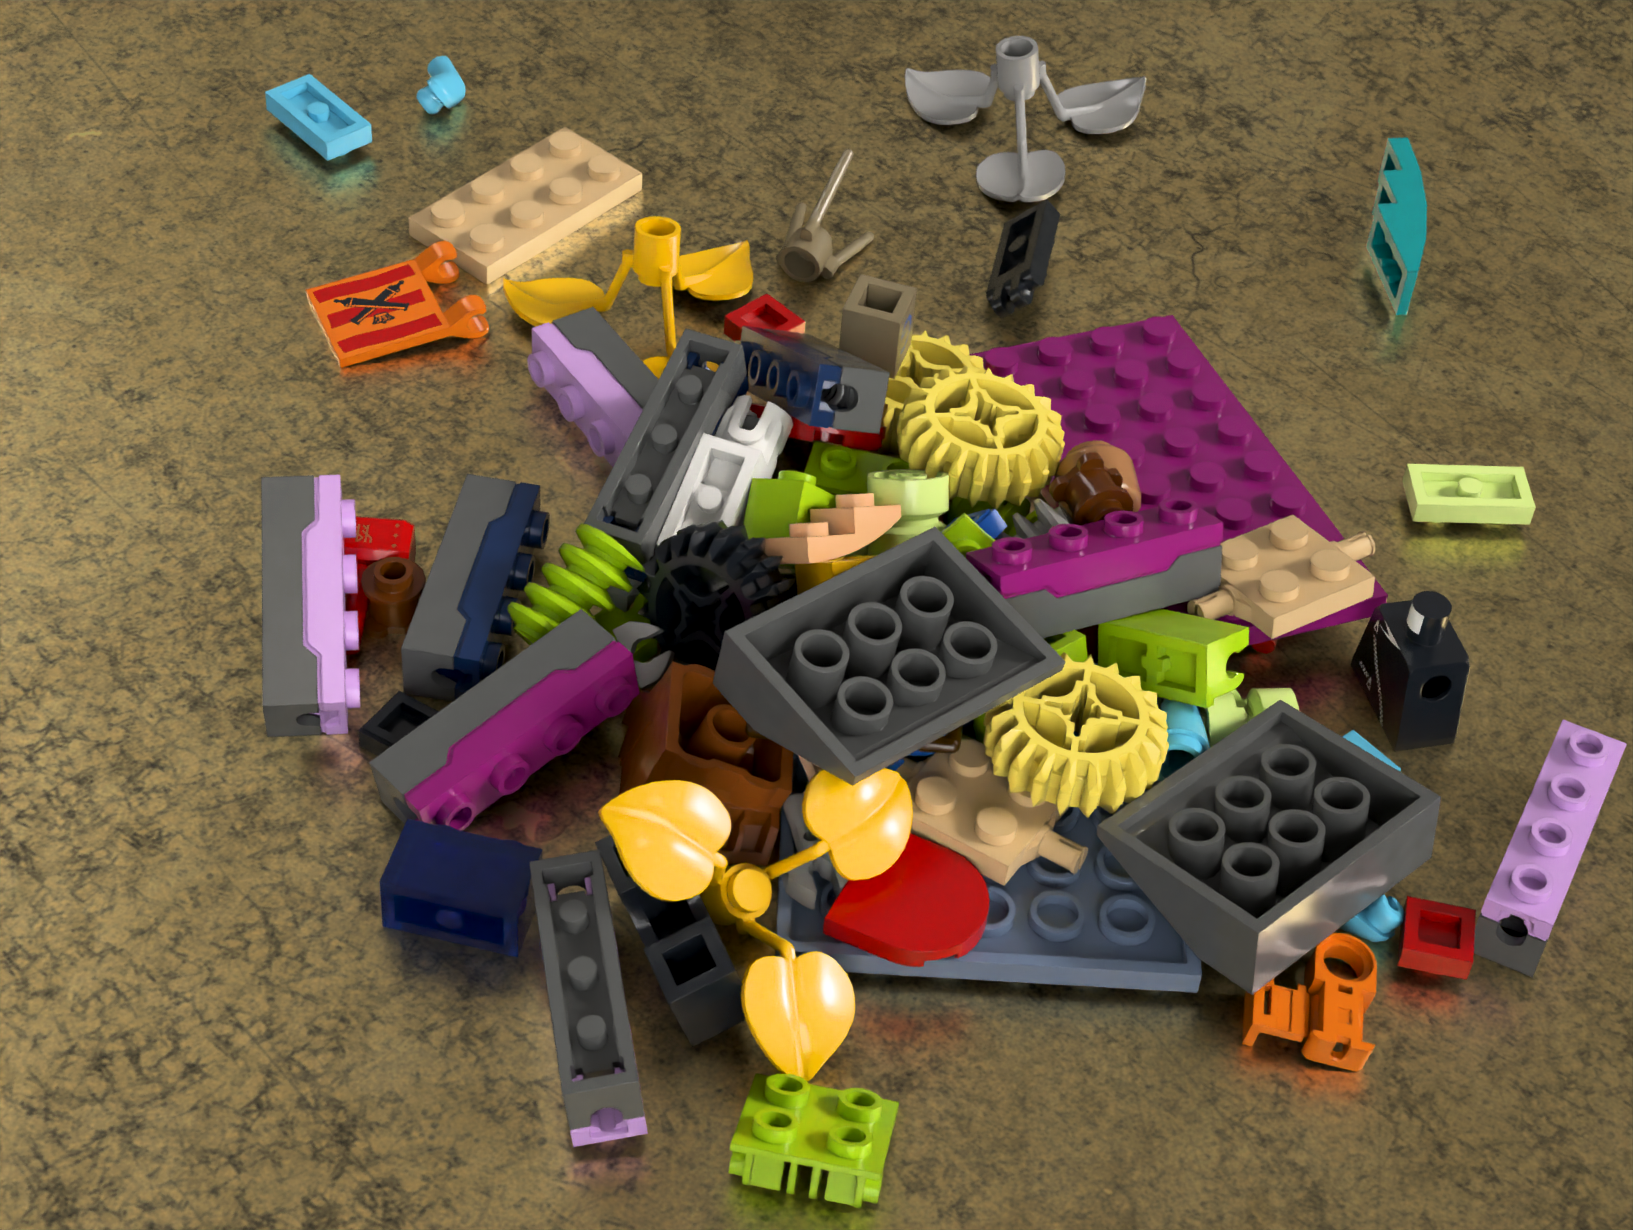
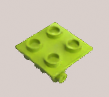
(817, 1129)

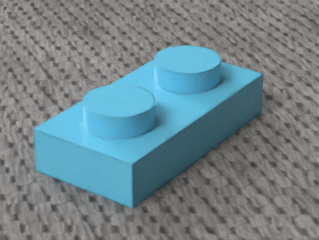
(318, 117)

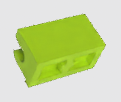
(1174, 654)

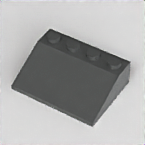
(881, 659)
(1272, 842)

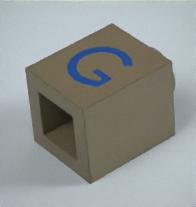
(878, 322)

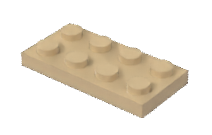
(526, 204)

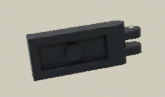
(1022, 258)

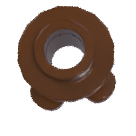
(1091, 490)
(393, 595)

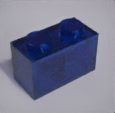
(459, 887)

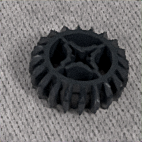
(707, 584)

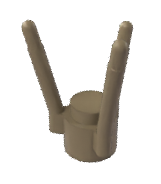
(809, 248)

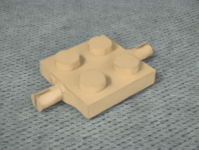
(1288, 577)
(975, 814)

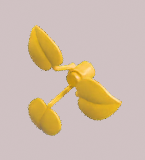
(706, 274)
(670, 848)

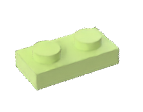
(1468, 494)

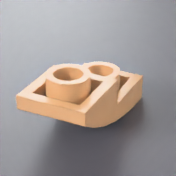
(835, 530)

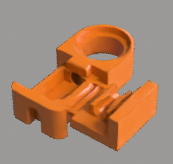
(1322, 1009)

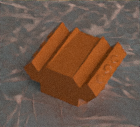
(696, 736)

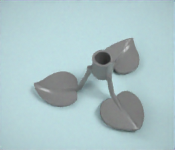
(956, 95)

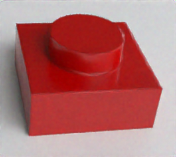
(762, 313)
(1437, 938)

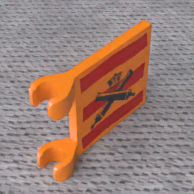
(395, 308)

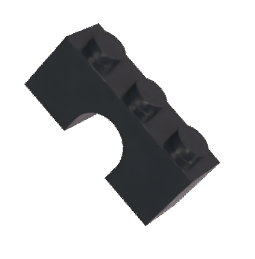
(683, 954)

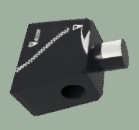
(1413, 671)

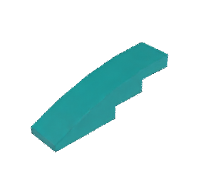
(1398, 223)

